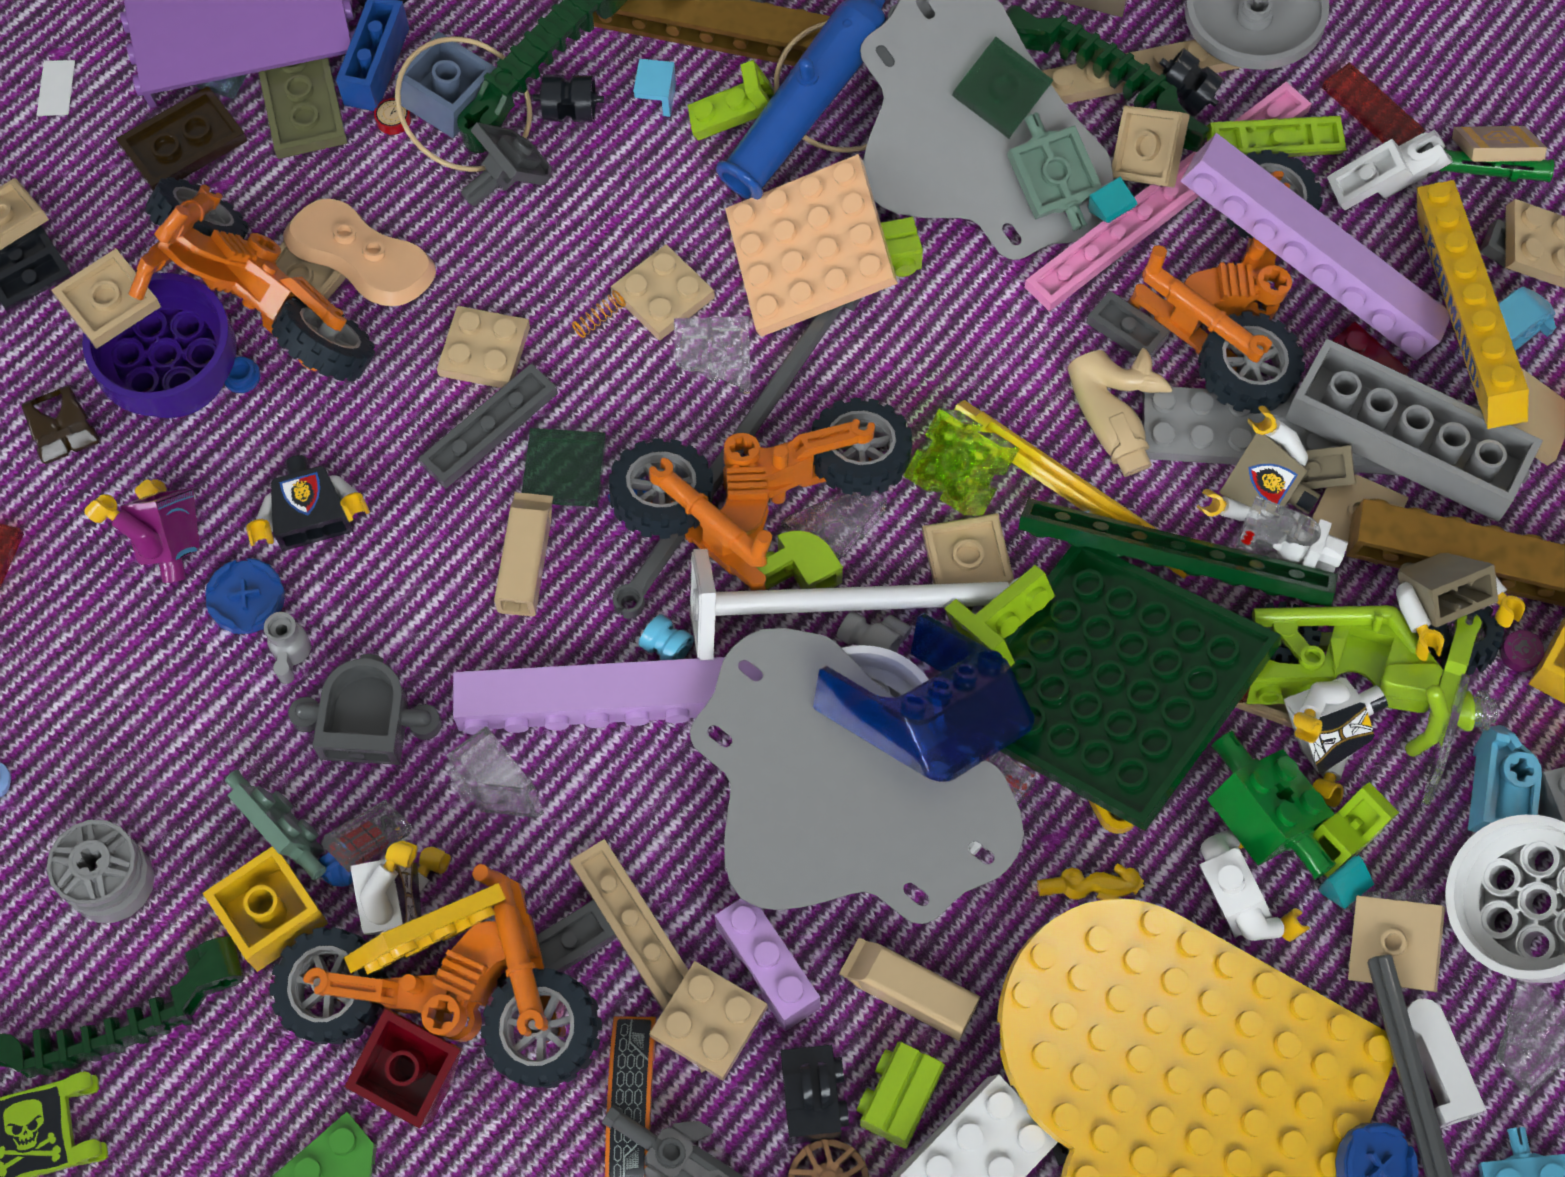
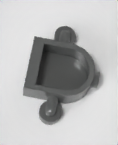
(363, 714)

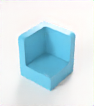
(656, 82)

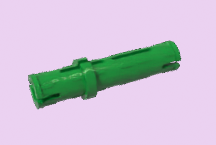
(1539, 170)

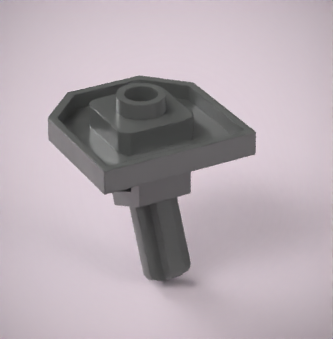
(509, 160)

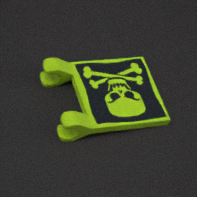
(39, 1129)

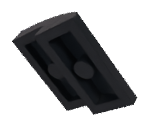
(29, 268)

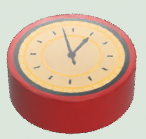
(387, 117)

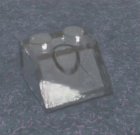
(491, 778)

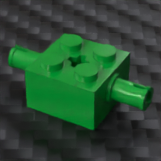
(1271, 806)

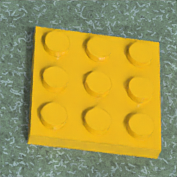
(425, 931)

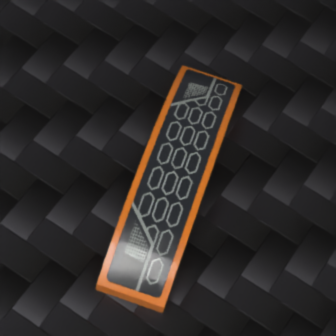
(630, 1090)

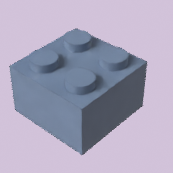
(442, 84)

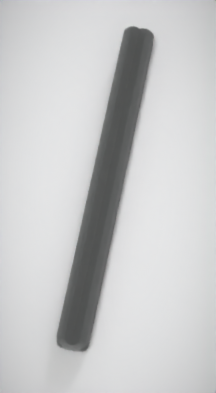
(1409, 1067)

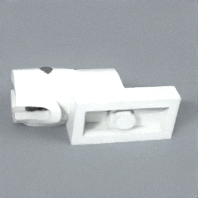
(1389, 169)

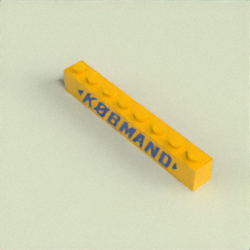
(1472, 306)

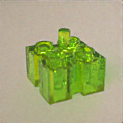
(961, 462)

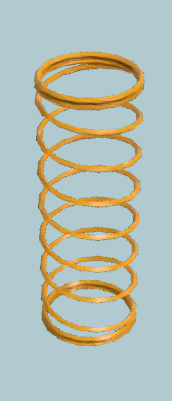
(580, 328)

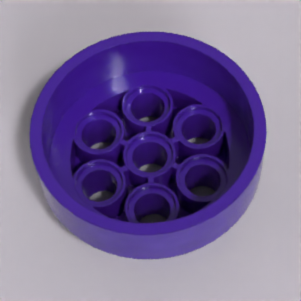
(185, 382)

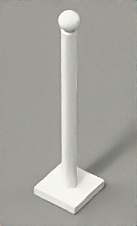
(707, 603)

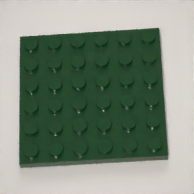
(1128, 681)

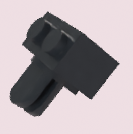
(812, 1095)

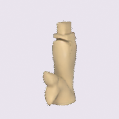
(1109, 417)

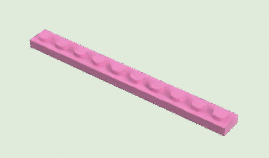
(1155, 206)

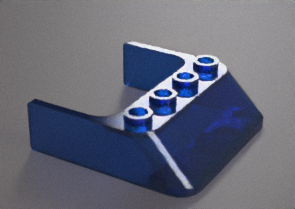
(944, 722)

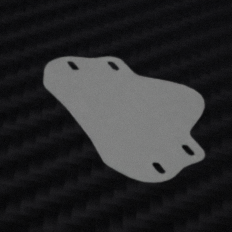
(938, 155)
(830, 812)

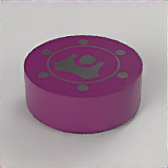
(1522, 651)

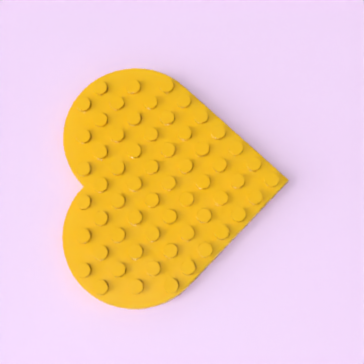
(1180, 1051)

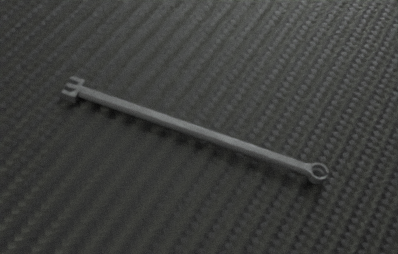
(750, 424)

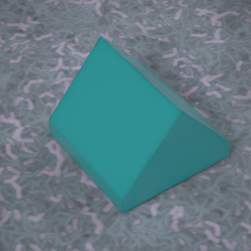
(1111, 201)
(1347, 882)

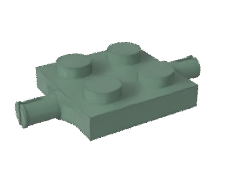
(1054, 171)
(276, 823)

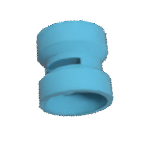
(665, 640)

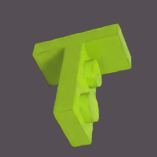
(732, 105)
(1003, 613)

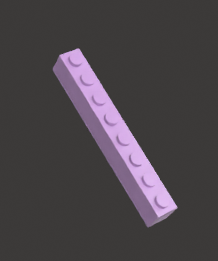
(1316, 247)
(586, 694)

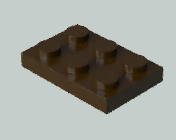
(182, 138)

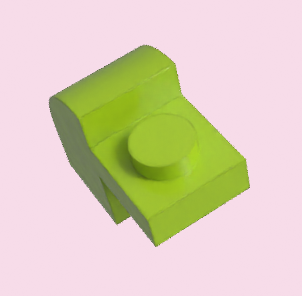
(804, 558)
(1355, 825)

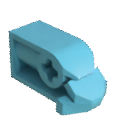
(1526, 315)
(1495, 787)

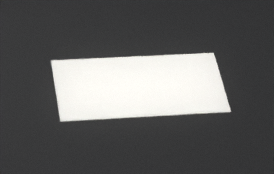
(55, 88)

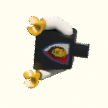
(305, 507)

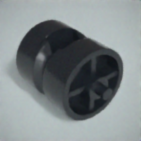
(1194, 85)
(568, 98)

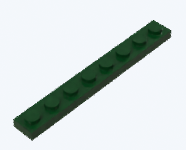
(1179, 552)

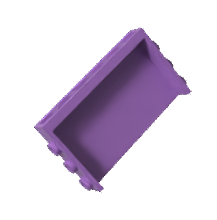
(221, 39)

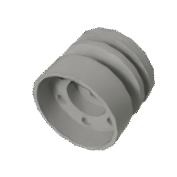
(112, 889)

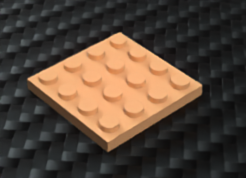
(810, 246)

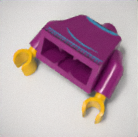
(158, 525)

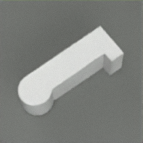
(1444, 1064)

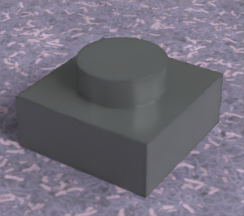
(1495, 242)

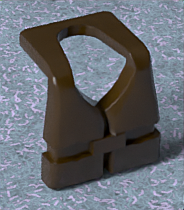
(60, 434)

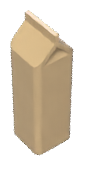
(523, 554)
(910, 987)

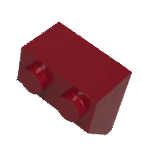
(405, 1069)

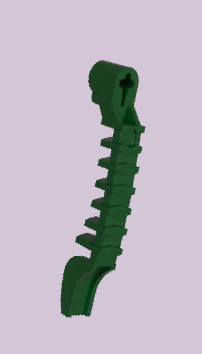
(550, 33)
(1045, 33)
(211, 969)

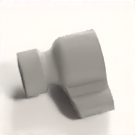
(886, 634)
(287, 644)

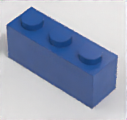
(372, 54)

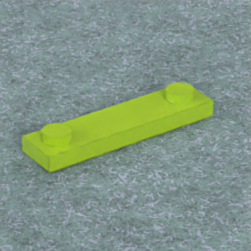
(1289, 135)

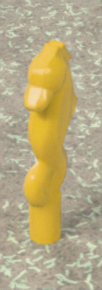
(1106, 885)

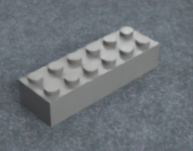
(1413, 430)

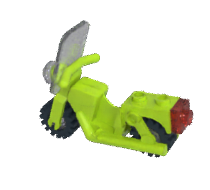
(1383, 649)

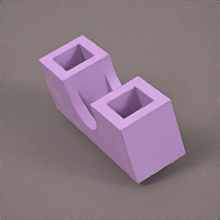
(769, 961)

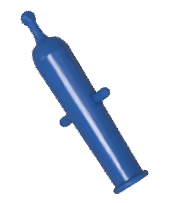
(802, 97)

